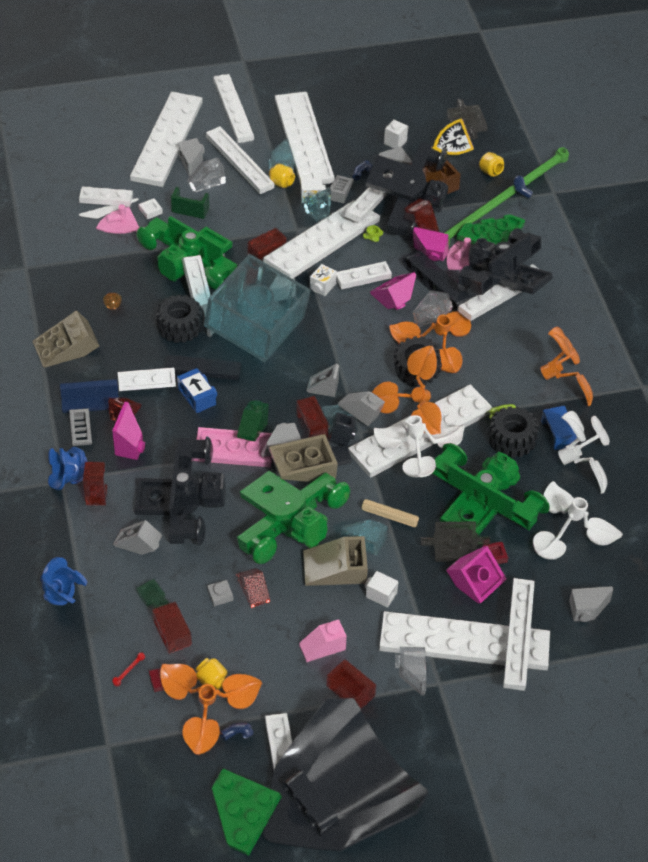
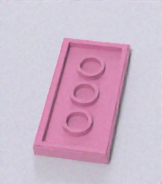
(233, 450)

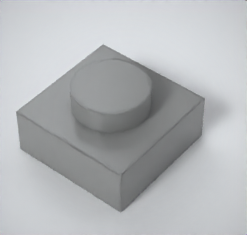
(220, 593)

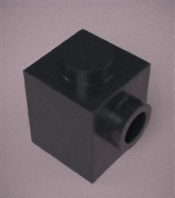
(342, 429)

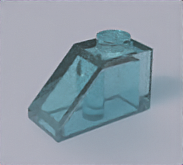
(282, 155)
(318, 204)
(374, 533)

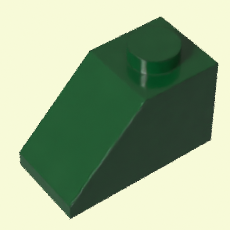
(253, 420)

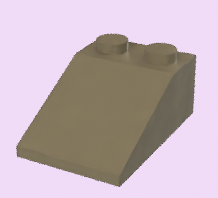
(304, 459)

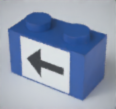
(197, 390)

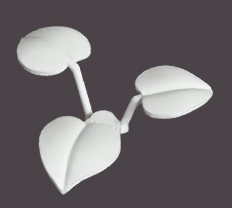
(573, 453)
(417, 467)
(598, 530)

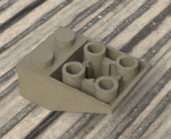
(66, 341)
(336, 562)

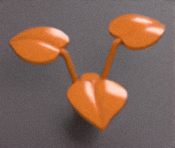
(453, 322)
(423, 364)
(555, 367)
(202, 733)

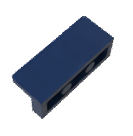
(88, 395)

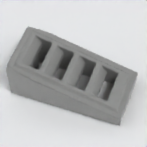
(340, 188)
(77, 415)

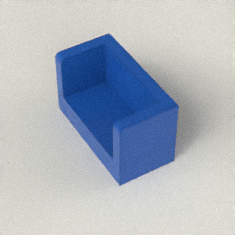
(560, 428)

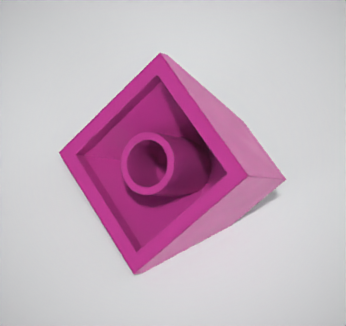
(431, 243)
(395, 291)
(127, 434)
(477, 574)

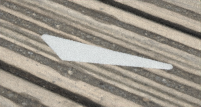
(97, 213)

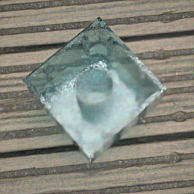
(256, 307)

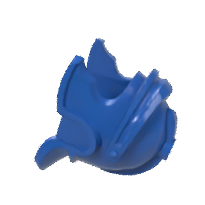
(66, 467)
(59, 582)

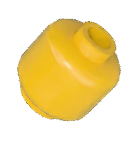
(491, 164)
(282, 175)
(211, 672)

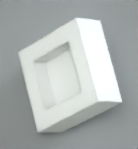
(150, 208)

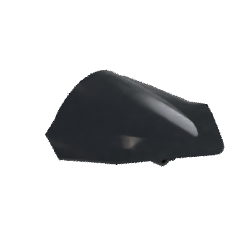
(339, 783)

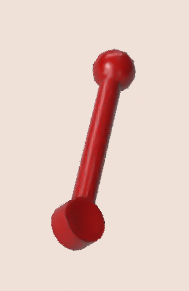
(117, 680)

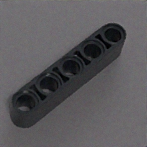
(434, 278)

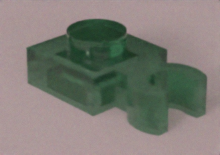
(151, 594)

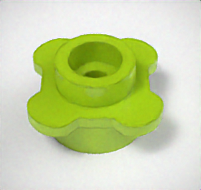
(373, 233)

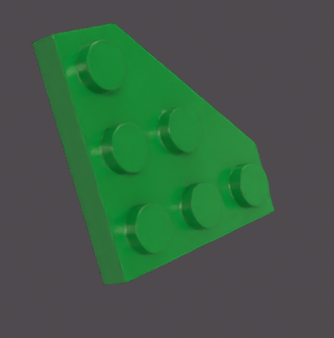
(491, 229)
(243, 809)

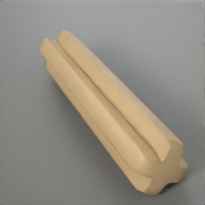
(390, 513)

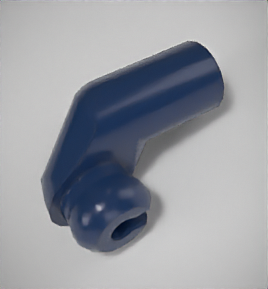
(365, 165)
(520, 186)
(235, 728)

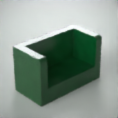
(189, 206)

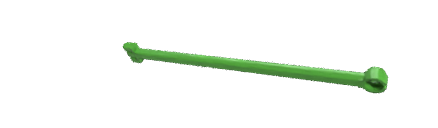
(561, 156)

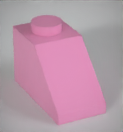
(324, 641)

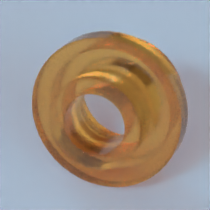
(112, 300)

